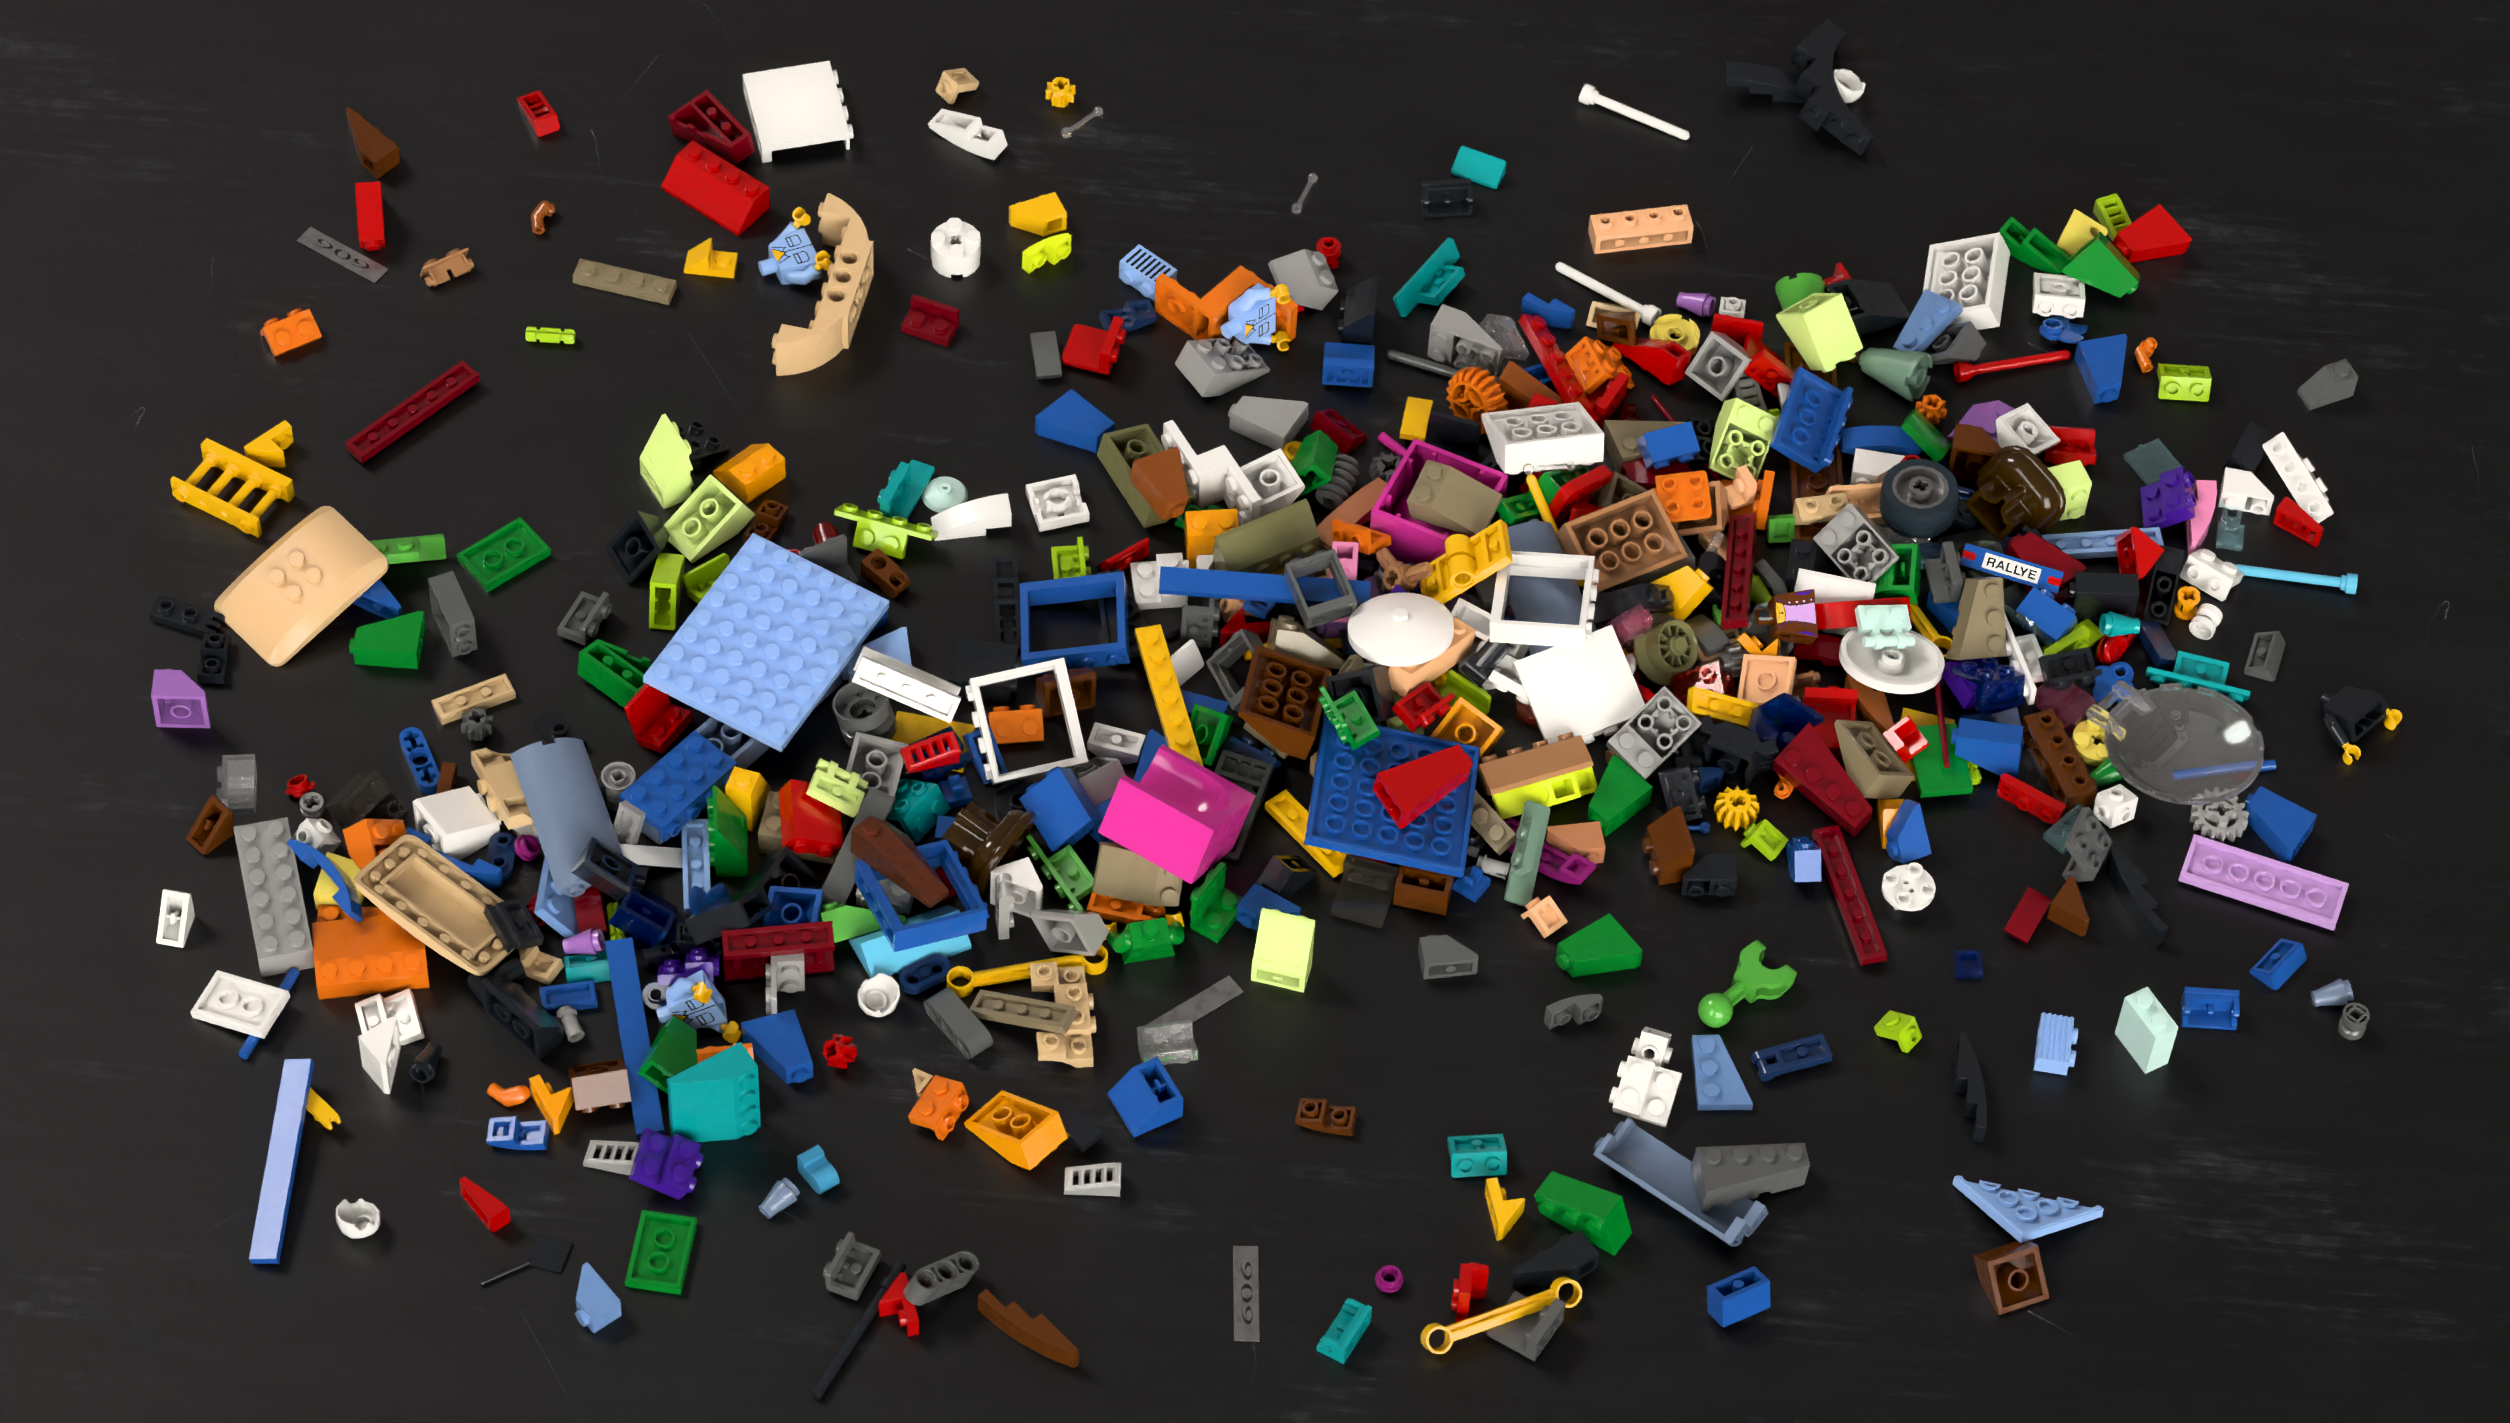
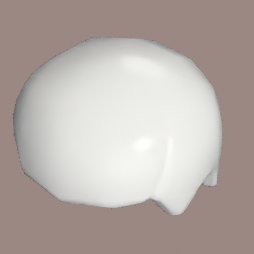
(1848, 85)
(878, 995)
(358, 1218)

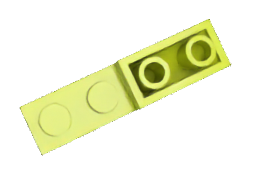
(1546, 792)

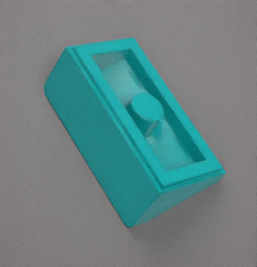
(1479, 167)
(587, 967)

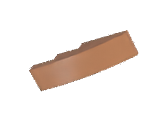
(1354, 510)

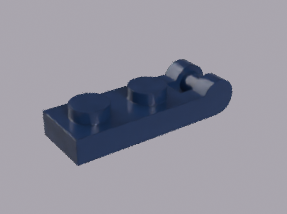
(1791, 1056)

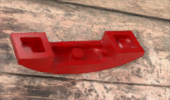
(1842, 614)

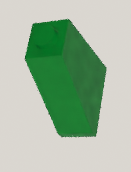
(2102, 267)
(1315, 461)
(390, 642)
(1618, 796)
(1598, 949)
(670, 1053)

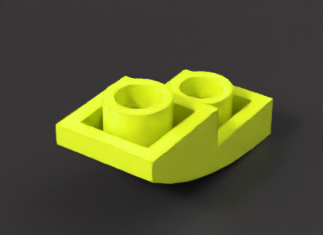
(1049, 249)

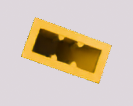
(1688, 590)
(748, 792)

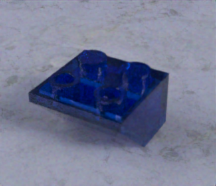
(644, 916)

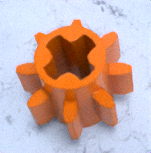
(1932, 408)

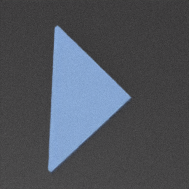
(2024, 1212)

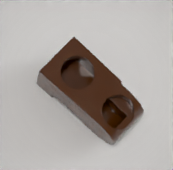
(884, 573)

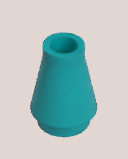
(2115, 624)

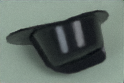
(1714, 567)

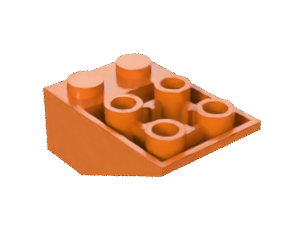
(371, 837)

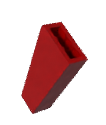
(1421, 783)

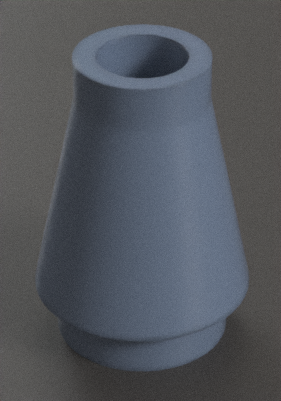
(2335, 993)
(780, 1197)

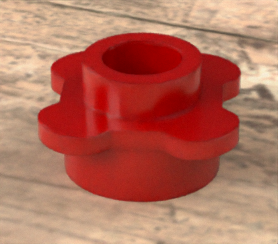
(299, 786)

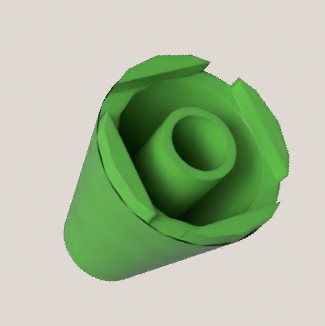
(1796, 289)

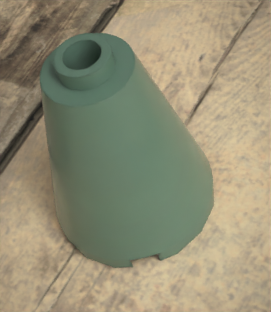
(1898, 370)

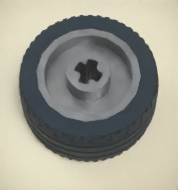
(1919, 498)

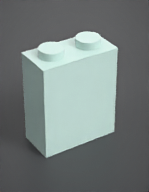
(2146, 1030)

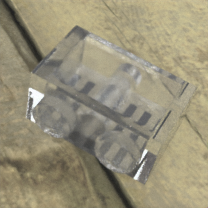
(238, 783)

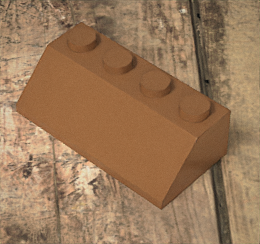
(1533, 765)

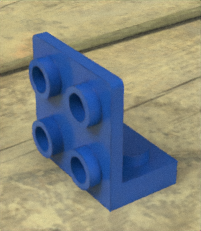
(1348, 364)

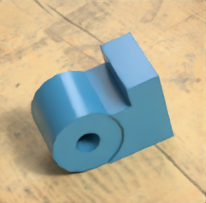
(817, 1170)

